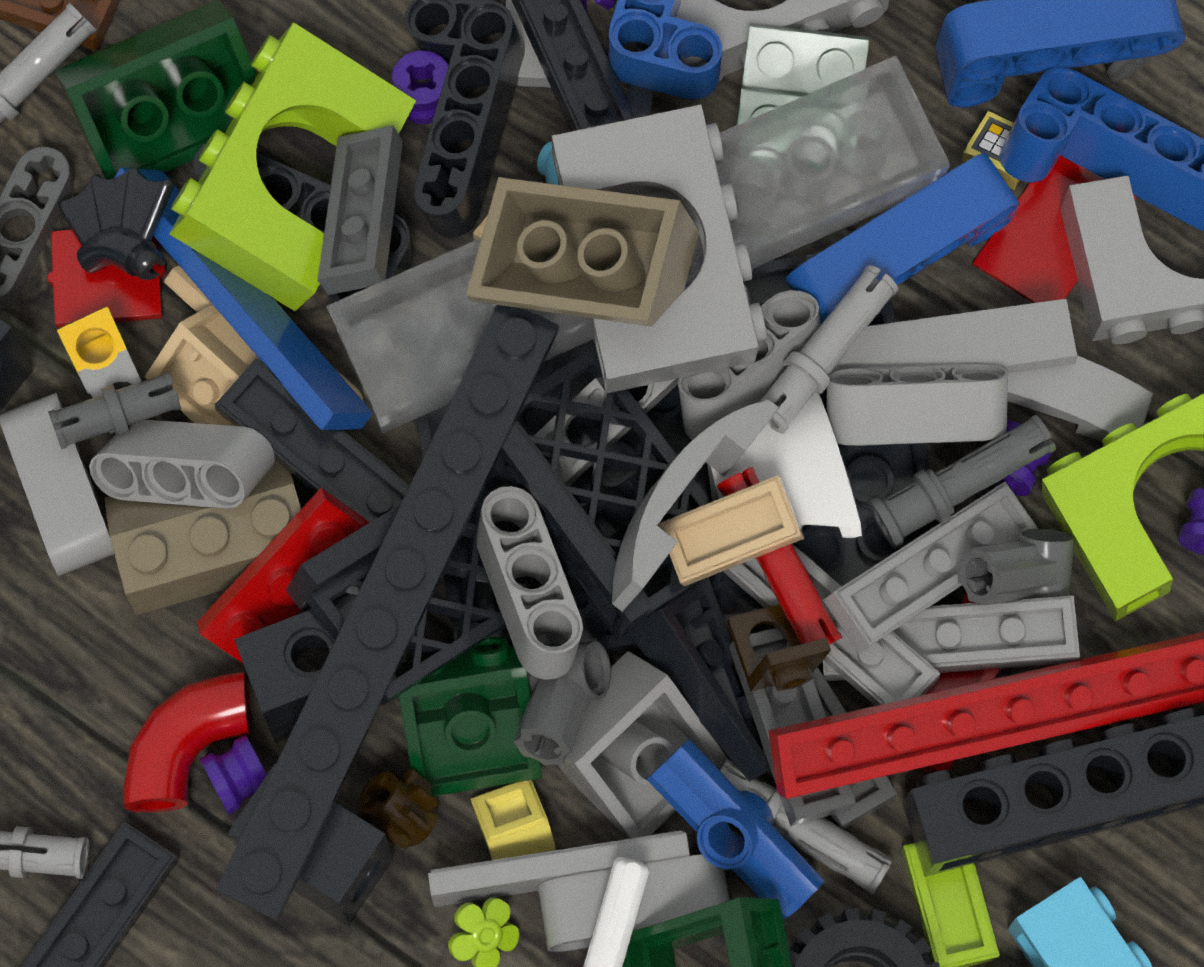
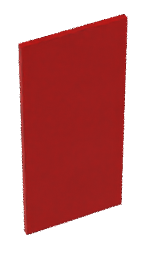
(1033, 249)

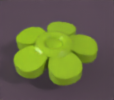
(483, 933)

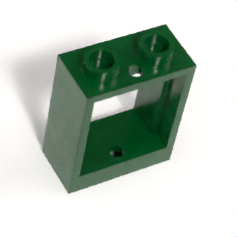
(750, 927)

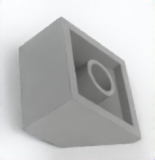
(628, 739)

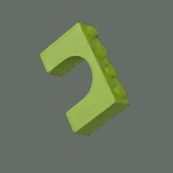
(230, 209)
(1096, 504)

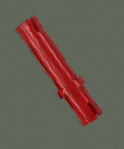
(789, 579)

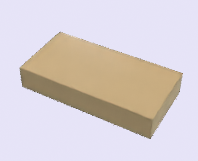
(732, 530)

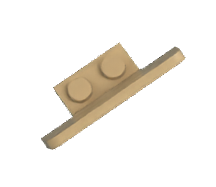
(203, 355)

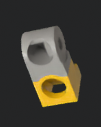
(98, 353)

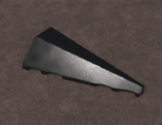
(692, 647)

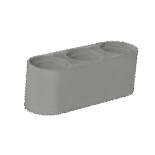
(709, 396)
(918, 404)
(183, 463)
(56, 487)
(523, 609)
(672, 890)

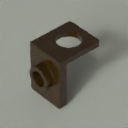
(781, 668)

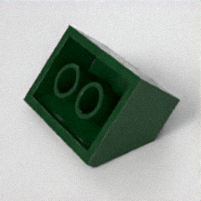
(159, 91)

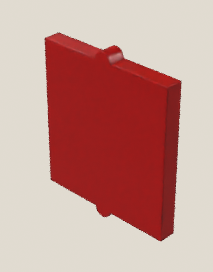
(84, 293)

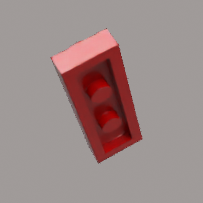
(260, 592)

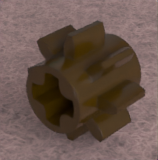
(399, 807)

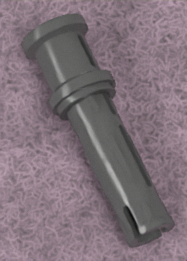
(936, 493)

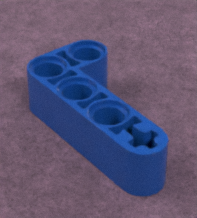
(1022, 37)
(668, 42)
(1110, 138)
(914, 234)

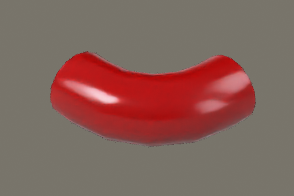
(175, 736)

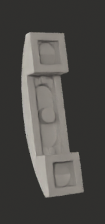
(1082, 395)
(647, 544)

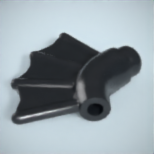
(118, 222)

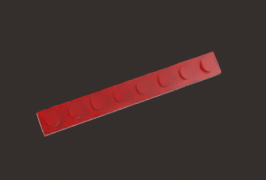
(987, 716)

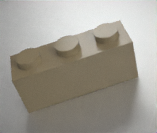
(583, 252)
(194, 551)

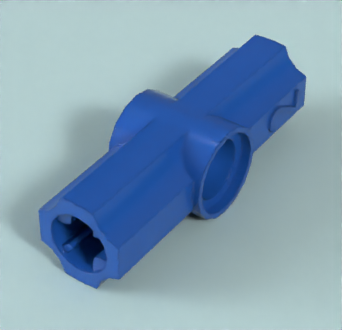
(709, 802)

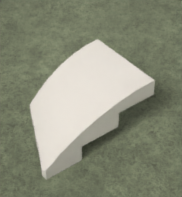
(809, 467)

